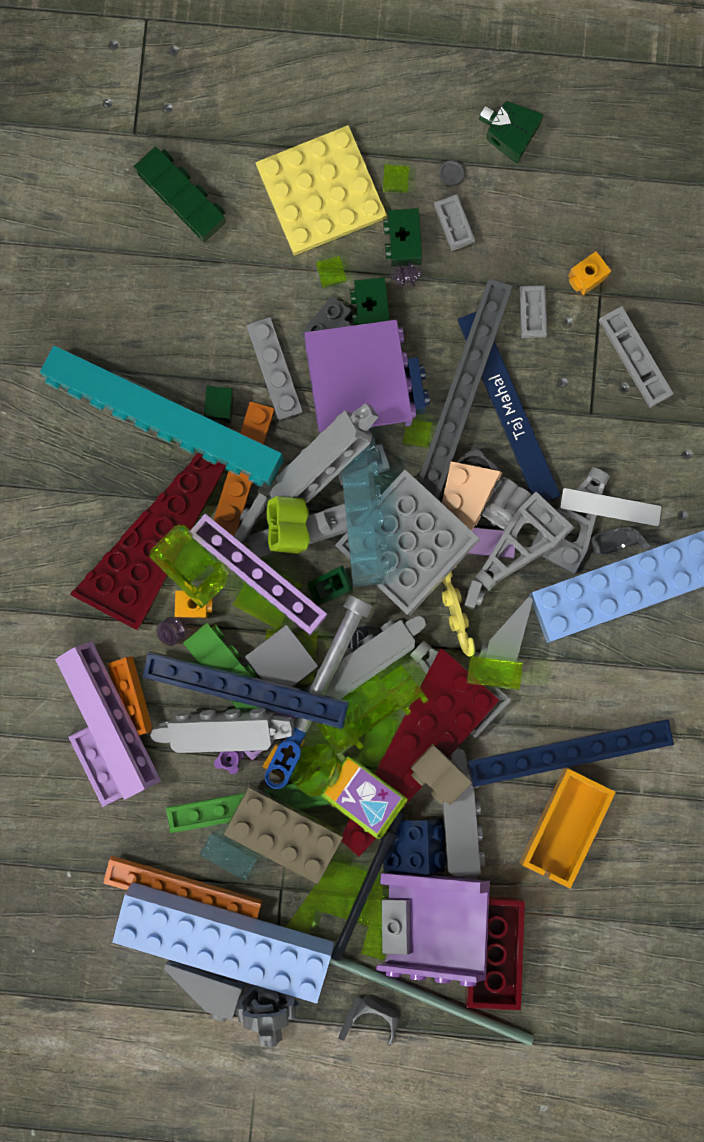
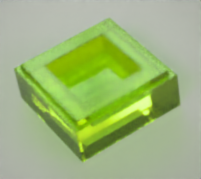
(395, 178)
(331, 272)
(417, 434)

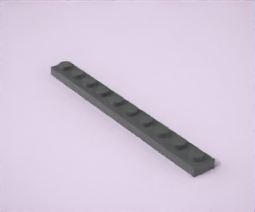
(464, 386)

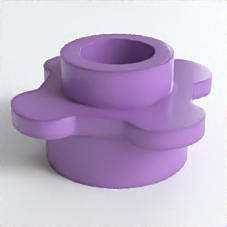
(232, 766)

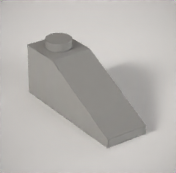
(507, 640)
(209, 991)

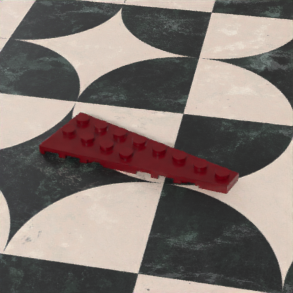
(127, 577)
(443, 720)

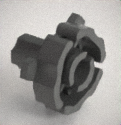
(267, 1015)

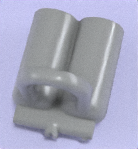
(505, 503)

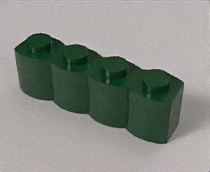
(180, 194)

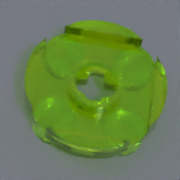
(311, 758)

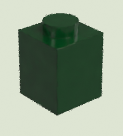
(219, 404)

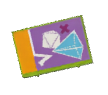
(365, 798)

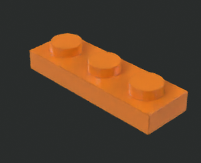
(129, 689)

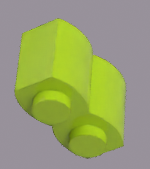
(287, 524)

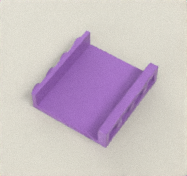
(359, 368)
(445, 928)

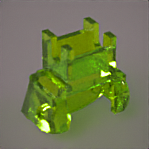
(184, 560)

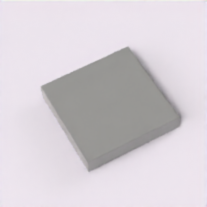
(282, 659)

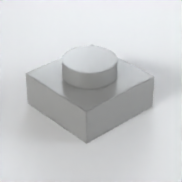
(474, 595)

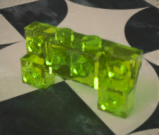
(370, 706)

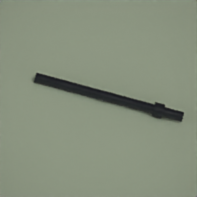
(386, 841)

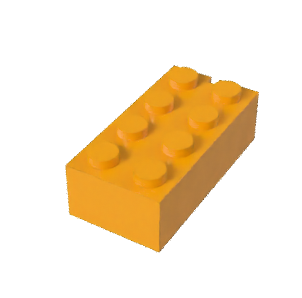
(567, 827)

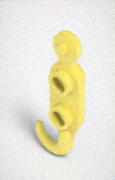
(458, 620)

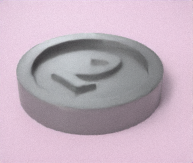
(451, 173)

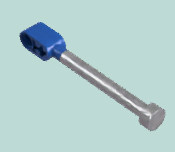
(355, 611)

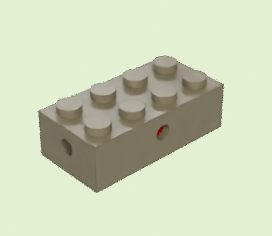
(283, 833)

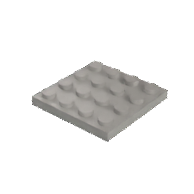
(421, 542)

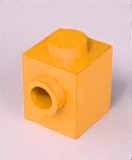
(588, 273)
(187, 608)

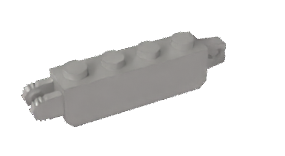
(326, 455)
(374, 655)
(223, 730)
(462, 829)

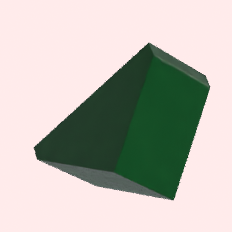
(330, 586)

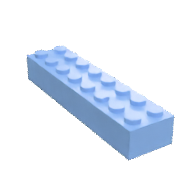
(620, 587)
(223, 942)

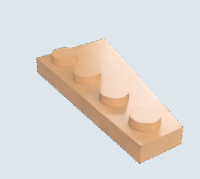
(468, 491)

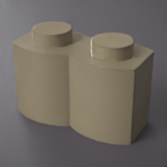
(440, 774)

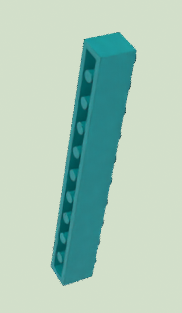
(162, 416)

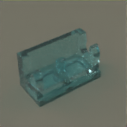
(228, 856)

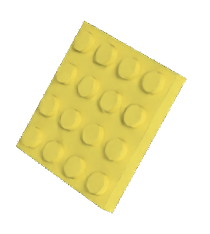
(321, 190)

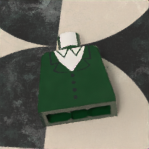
(511, 128)

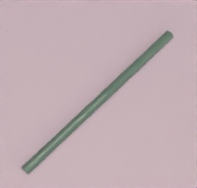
(434, 1000)

